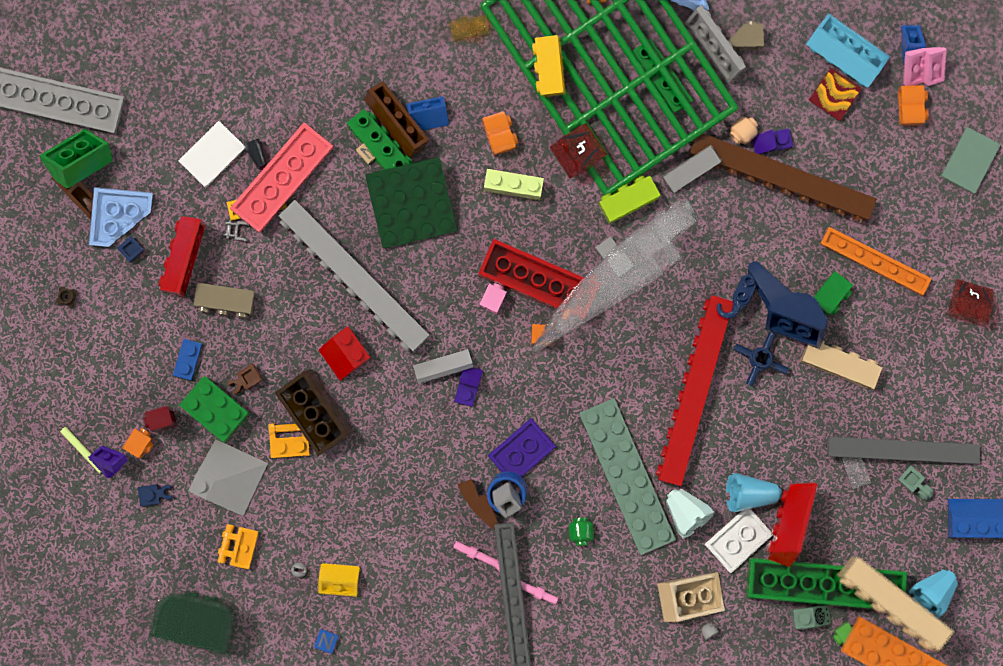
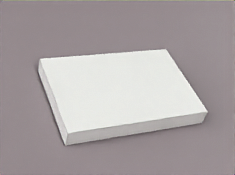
(212, 154)
(738, 539)

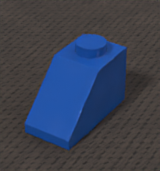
(911, 39)

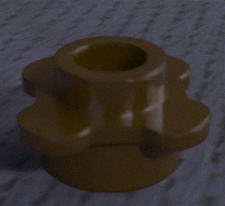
(71, 296)

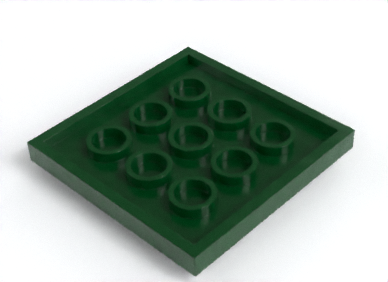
(410, 202)

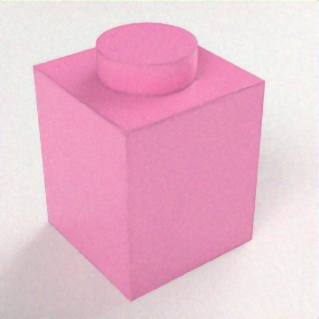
(493, 298)

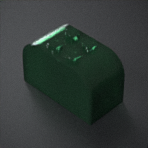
(195, 621)

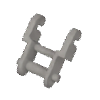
(230, 224)

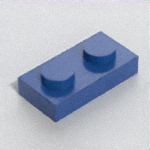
(187, 359)

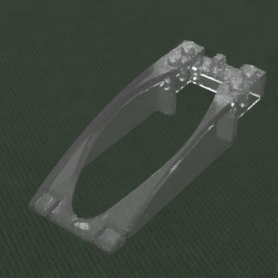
(622, 272)

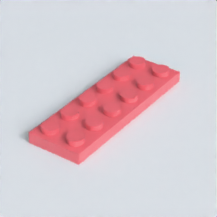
(281, 177)

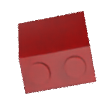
(344, 353)

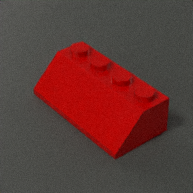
(182, 256)
(792, 523)

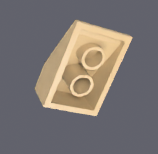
(690, 597)

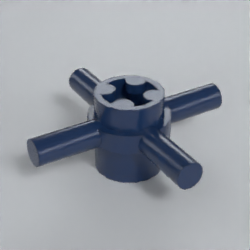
(767, 356)

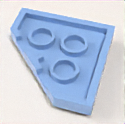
(116, 213)

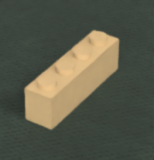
(842, 365)

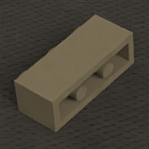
(224, 300)

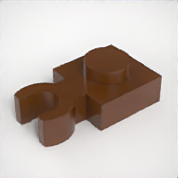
(247, 377)

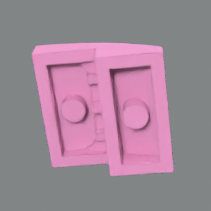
(924, 66)

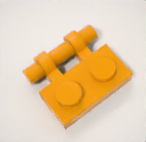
(243, 548)

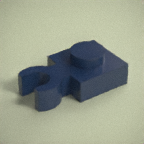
(151, 494)

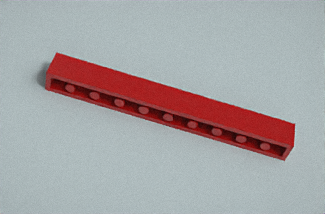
(695, 391)

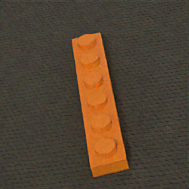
(875, 261)

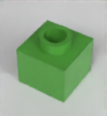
(842, 633)

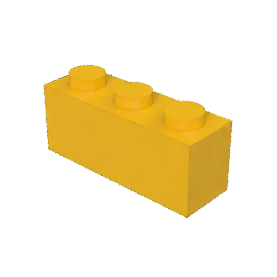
(549, 66)

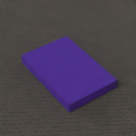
(522, 449)

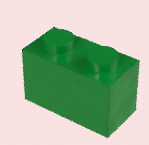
(832, 293)

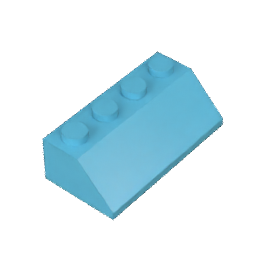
(847, 50)

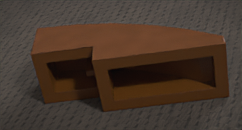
(80, 196)
(478, 504)

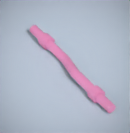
(539, 593)

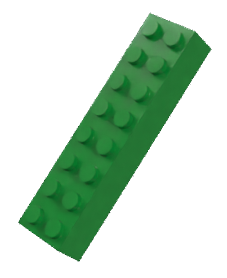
(808, 583)

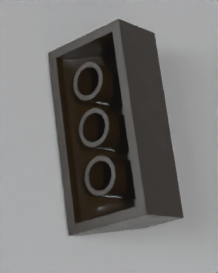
(314, 412)

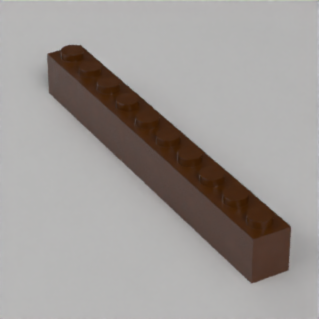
(788, 179)

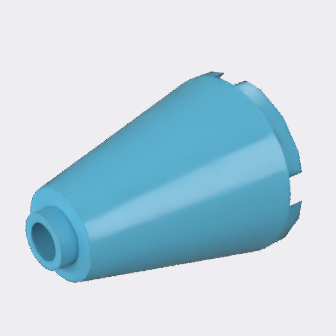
(750, 492)

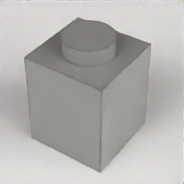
(506, 500)

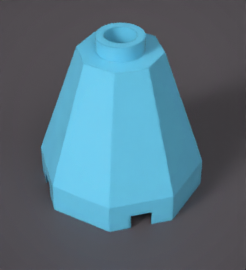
(935, 592)

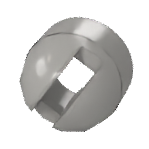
(298, 574)
(709, 630)

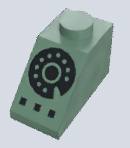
(810, 616)

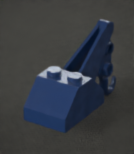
(789, 313)

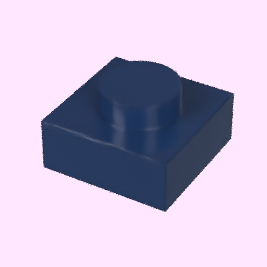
(130, 249)

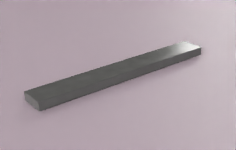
(903, 450)
(512, 594)

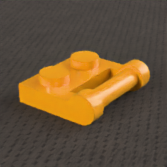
(287, 446)

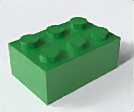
(214, 409)

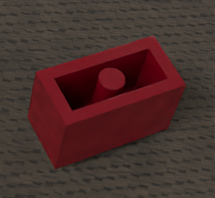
(160, 419)

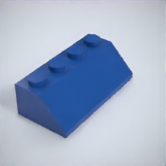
(975, 518)

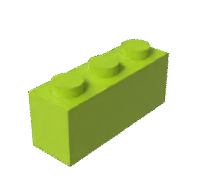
(629, 199)

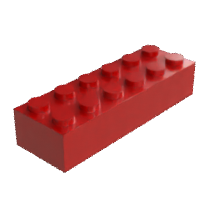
(527, 274)

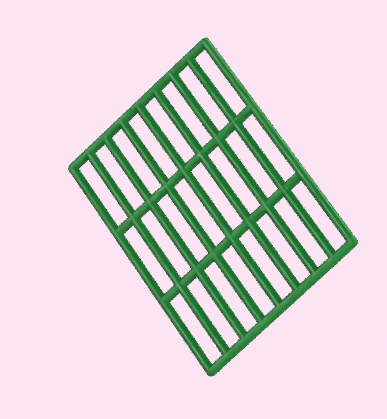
(628, 87)

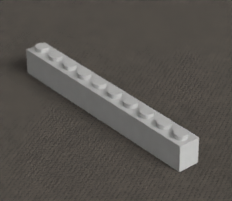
(354, 276)

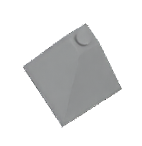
(228, 477)

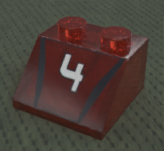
(578, 151)
(971, 302)

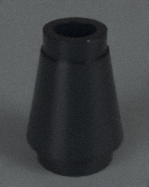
(256, 152)

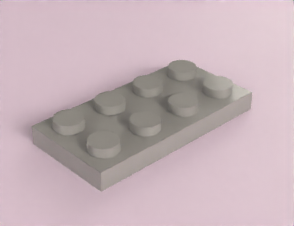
(715, 44)

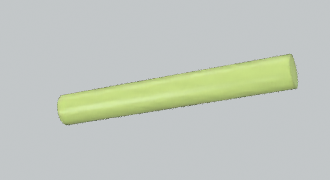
(78, 445)

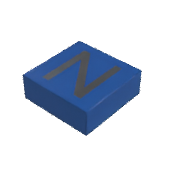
(326, 641)

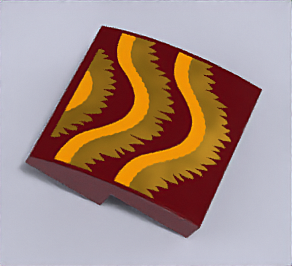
(835, 94)

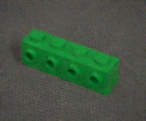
(659, 81)
(376, 140)

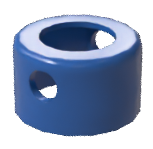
(507, 476)

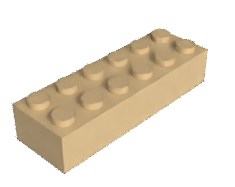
(895, 603)

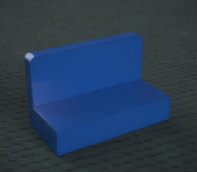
(429, 113)

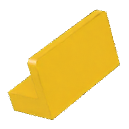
(338, 579)

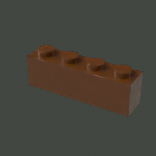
(396, 119)

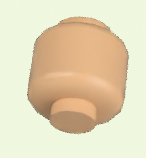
(743, 130)

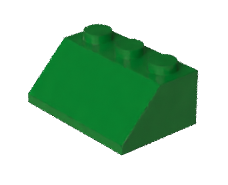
(76, 158)

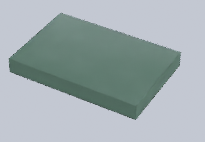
(970, 160)

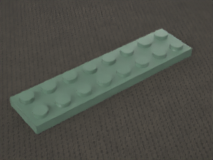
(627, 476)

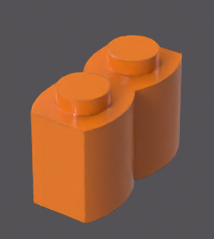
(912, 106)
(499, 133)

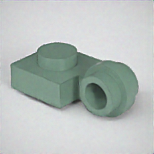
(912, 479)

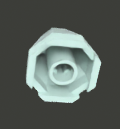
(687, 512)

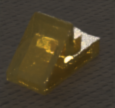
(469, 27)

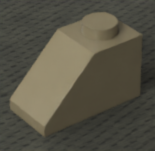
(748, 37)

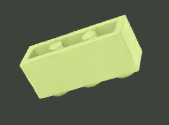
(513, 184)

